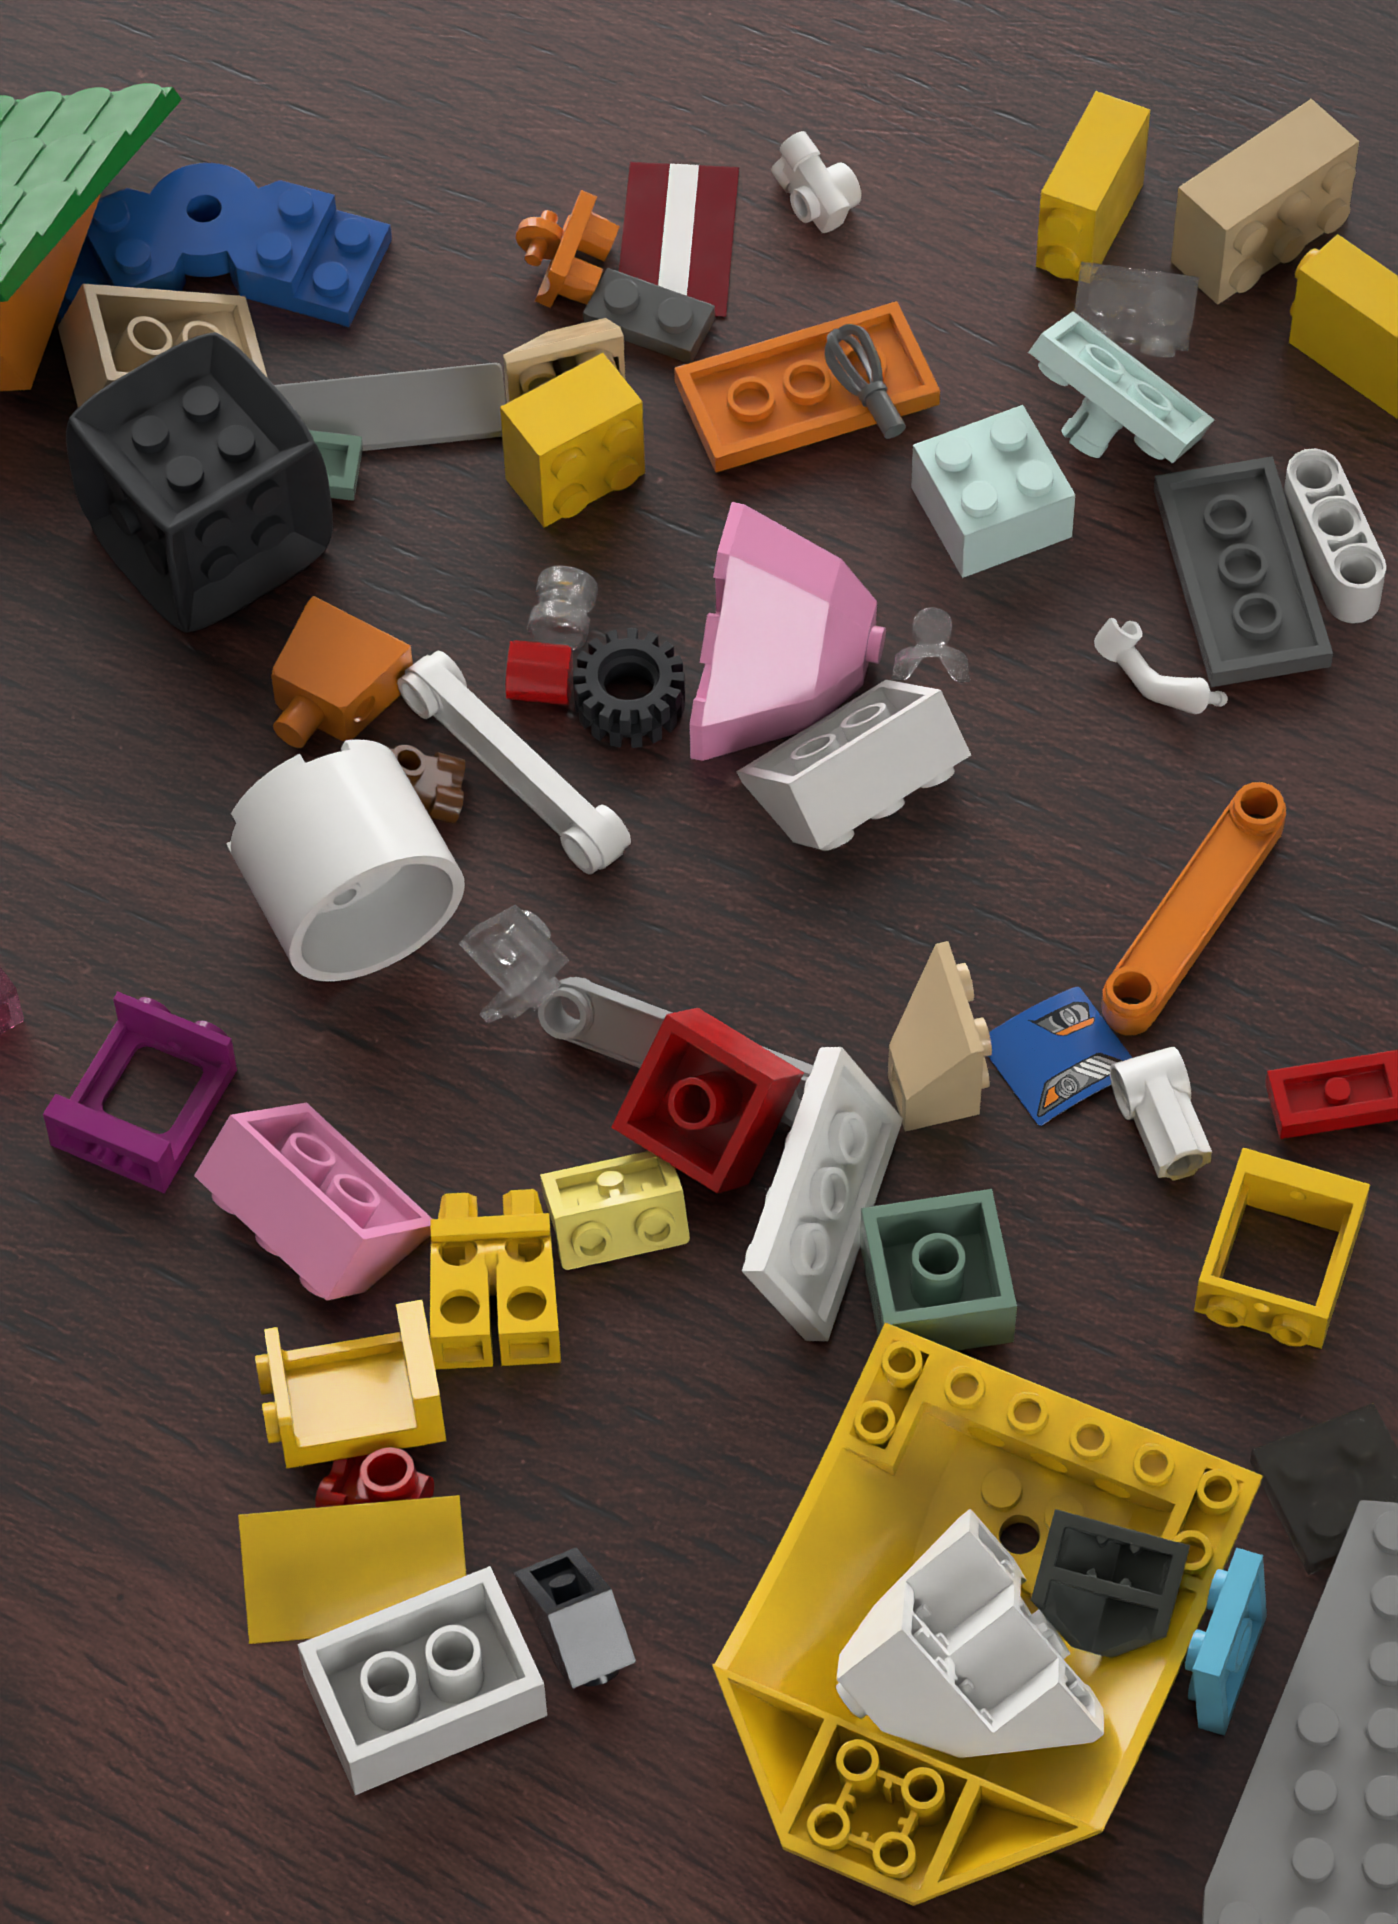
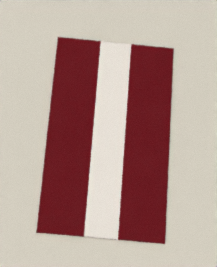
(681, 228)

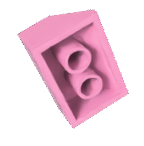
(312, 1199)

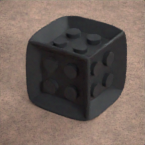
(200, 481)

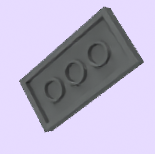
(1242, 571)

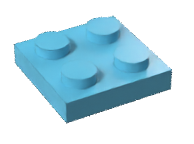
(1227, 1647)

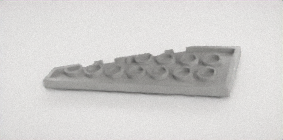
(1323, 1796)

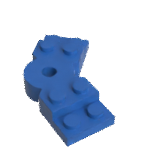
(212, 220)

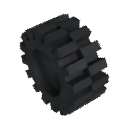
(629, 658)

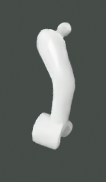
(1177, 692)

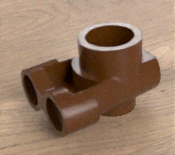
(434, 780)

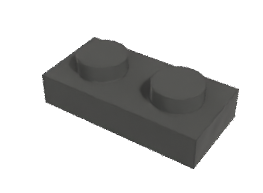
(652, 315)

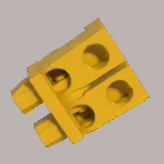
(488, 1258)

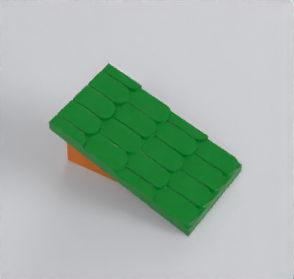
(52, 173)

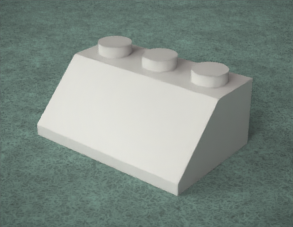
(857, 763)

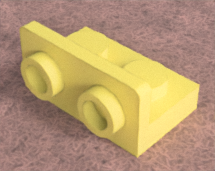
(615, 1209)

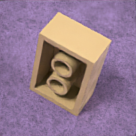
(1264, 201)

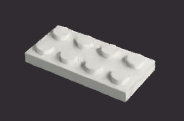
(816, 1198)

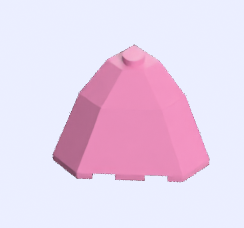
(783, 639)

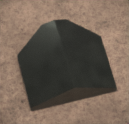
(1107, 1584)

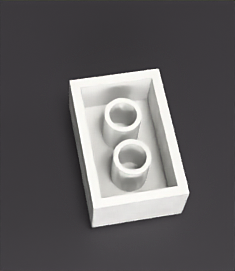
(423, 1680)

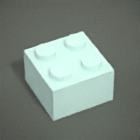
(992, 491)

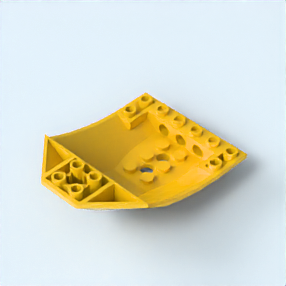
(906, 1461)

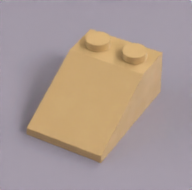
(124, 327)

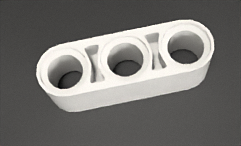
(1340, 558)

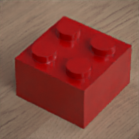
(707, 1100)

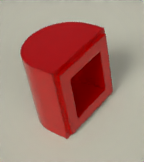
(539, 672)

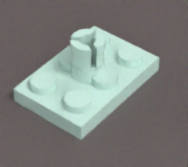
(1116, 393)

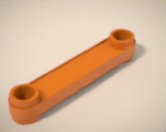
(1193, 908)

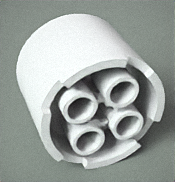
(345, 861)

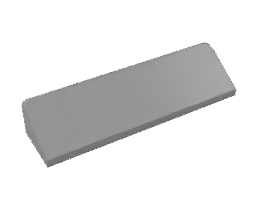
(405, 406)

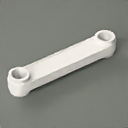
(588, 834)

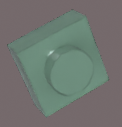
(342, 461)

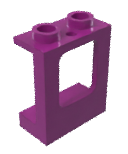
(143, 1156)

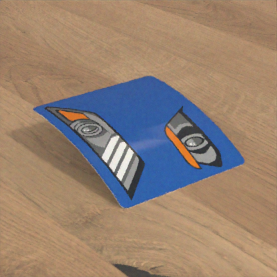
(1056, 1053)

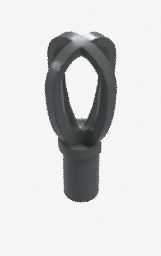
(873, 394)

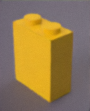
(1092, 186)
(1349, 319)

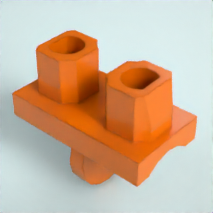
(583, 232)

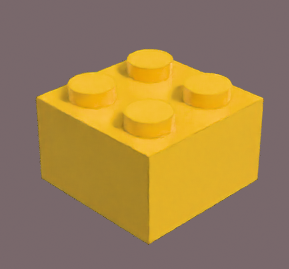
(573, 440)

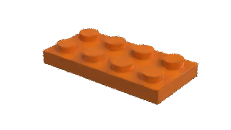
(787, 397)

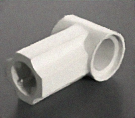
(1157, 1096)

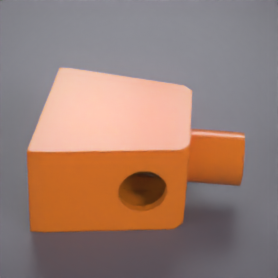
(335, 674)

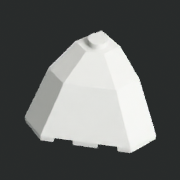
(963, 1659)

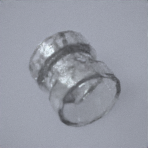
(564, 601)

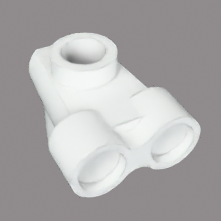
(816, 191)

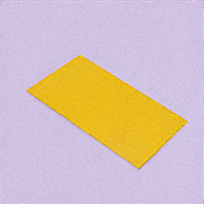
(344, 1562)

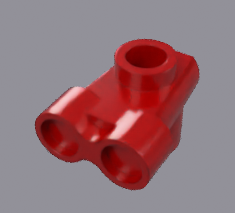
(373, 1478)

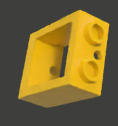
(1297, 1194)

